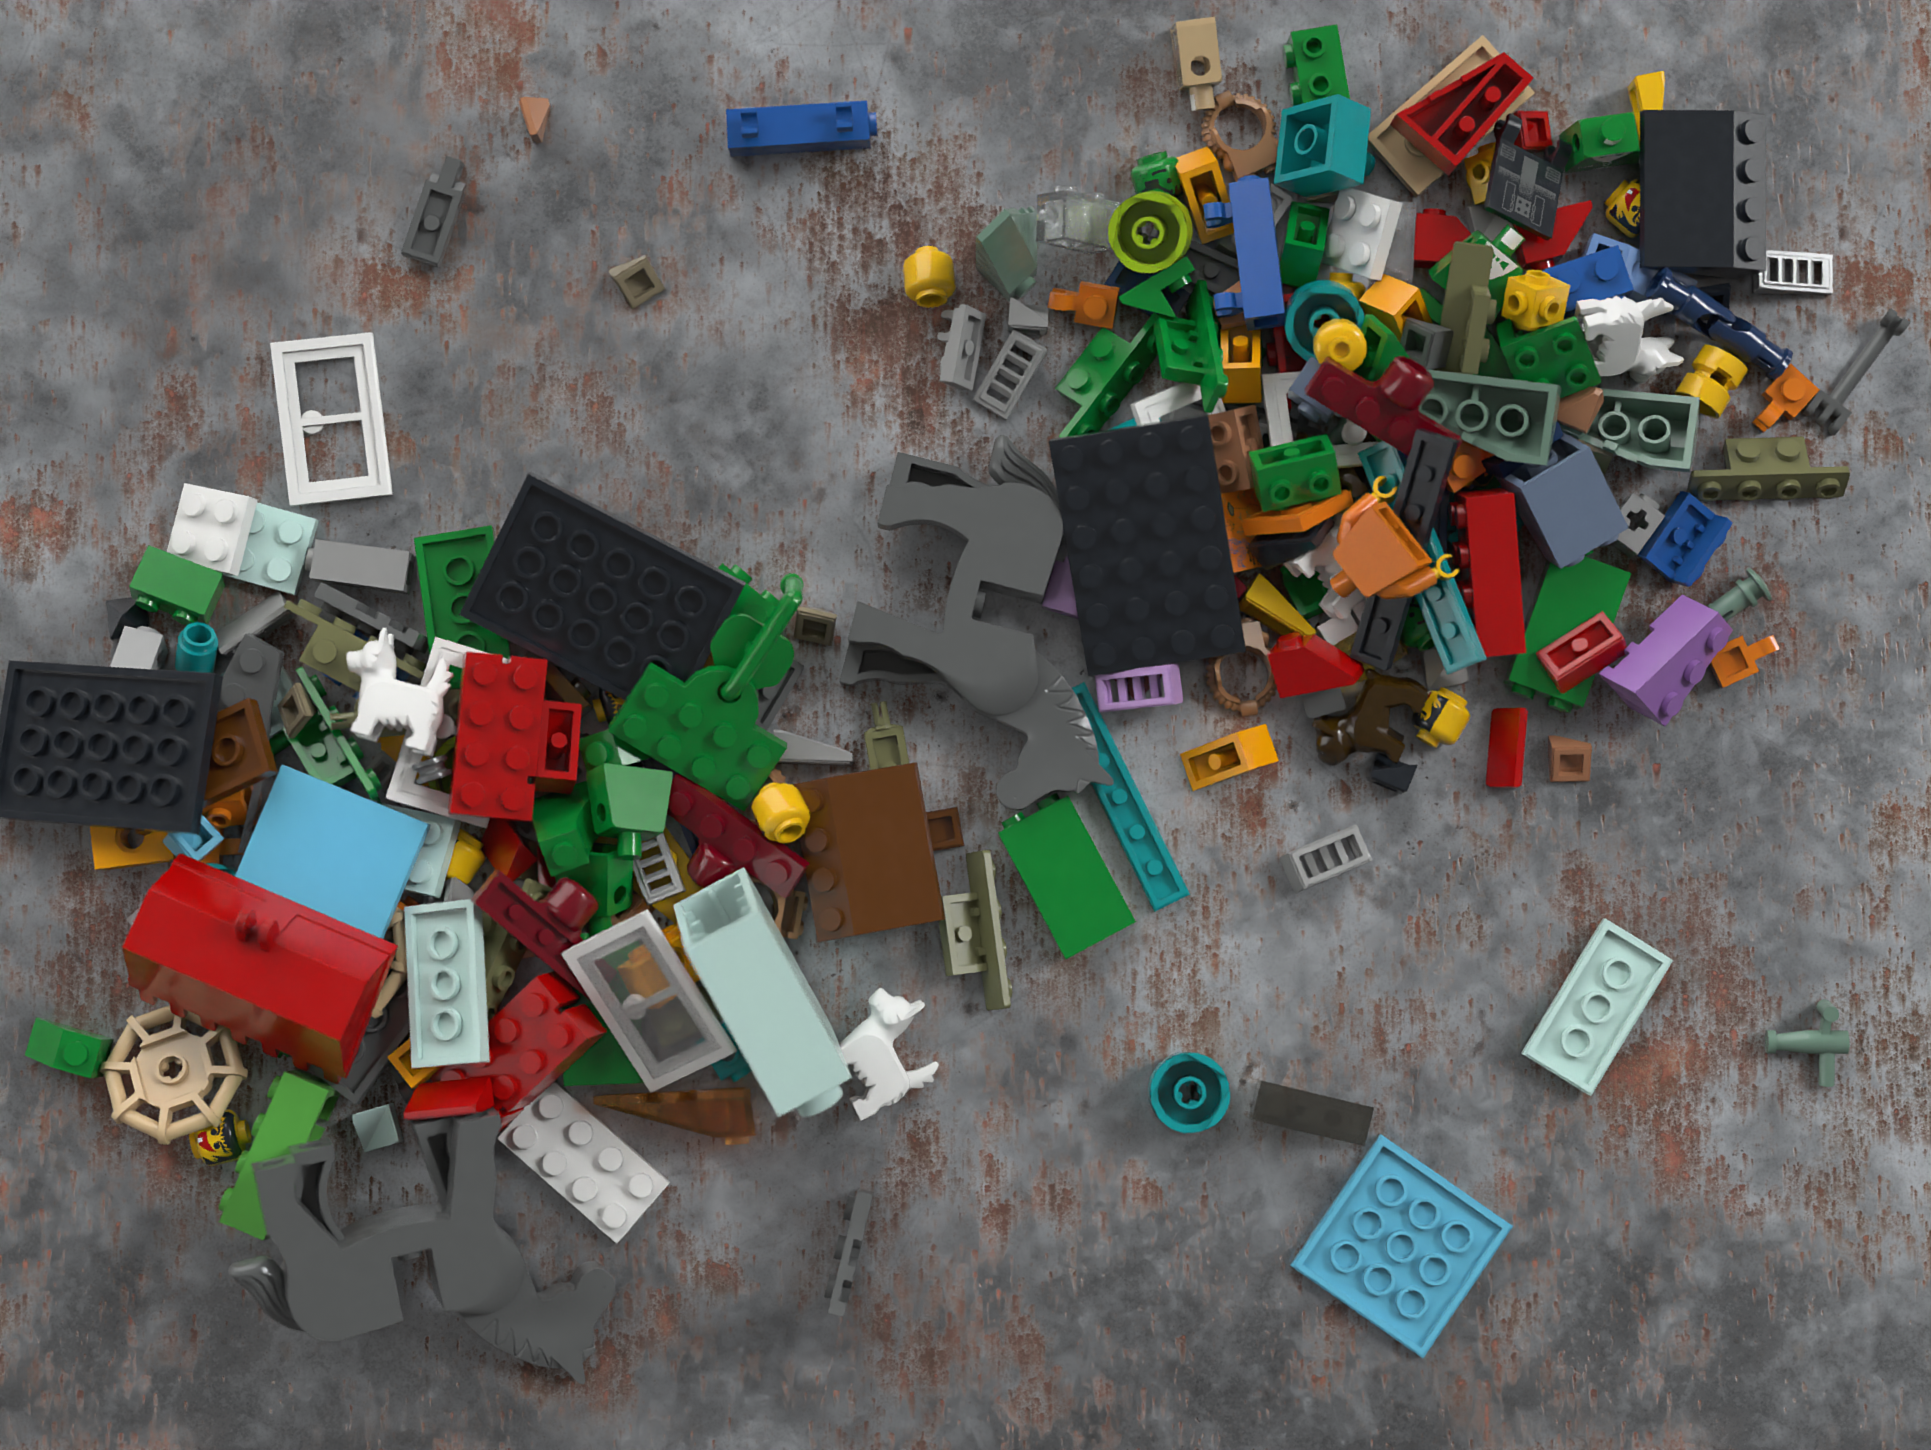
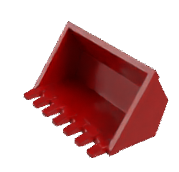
(257, 965)

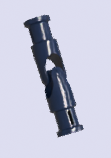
(1731, 331)

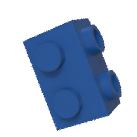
(1593, 277)
(1685, 540)

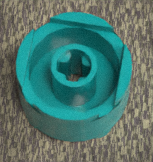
(1309, 304)
(1210, 1084)

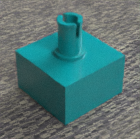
(1323, 146)

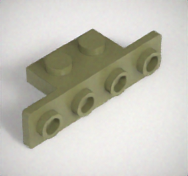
(1468, 307)
(1767, 471)
(333, 641)
(973, 932)
(504, 952)

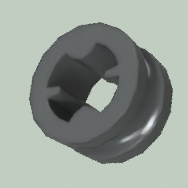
(431, 769)

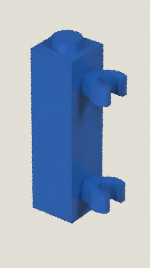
(800, 128)
(1257, 254)

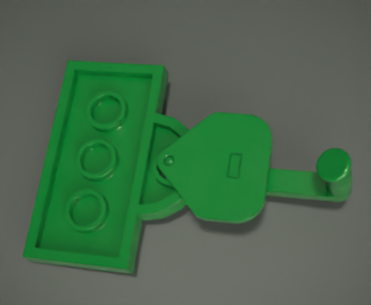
(447, 572)
(713, 732)

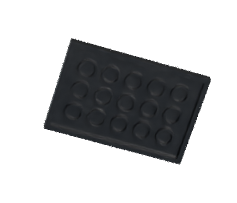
(1147, 545)
(597, 591)
(106, 745)

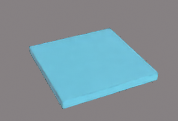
(333, 851)
(1401, 1246)

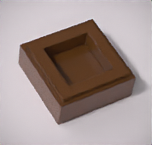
(945, 829)

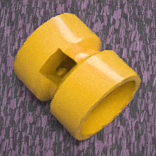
(1713, 394)

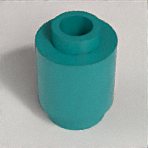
(196, 649)

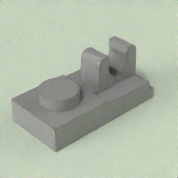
(962, 346)

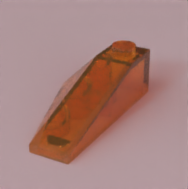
(709, 1112)

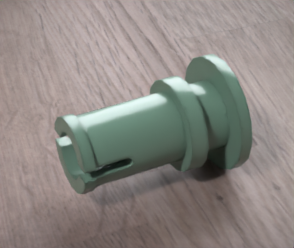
(1741, 596)

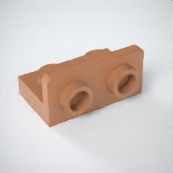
(1234, 436)

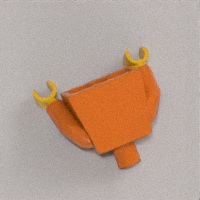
(1380, 552)

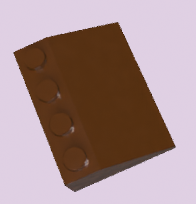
(869, 853)

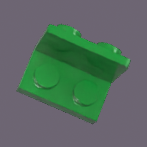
(1550, 355)

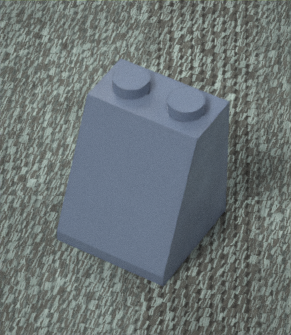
(1566, 503)

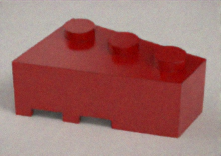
(1461, 113)

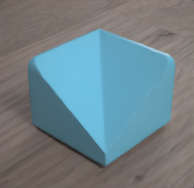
(194, 845)

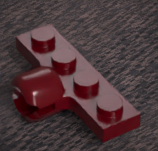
(1381, 407)
(730, 841)
(543, 925)

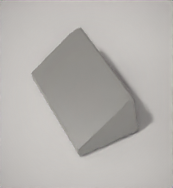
(257, 621)

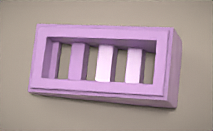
(1171, 684)

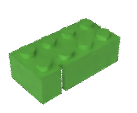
(290, 1120)

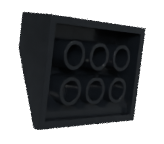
(1703, 192)

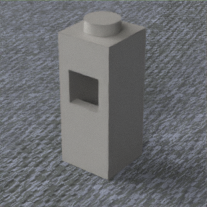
(360, 566)

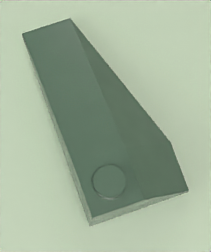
(1009, 252)
(1496, 414)
(1645, 428)

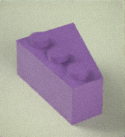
(1669, 660)

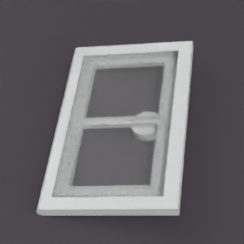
(649, 1001)

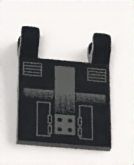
(1523, 185)

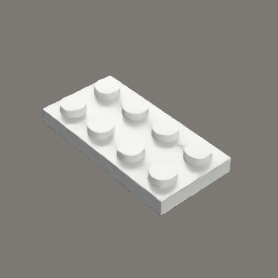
(584, 1161)

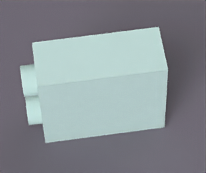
(762, 995)

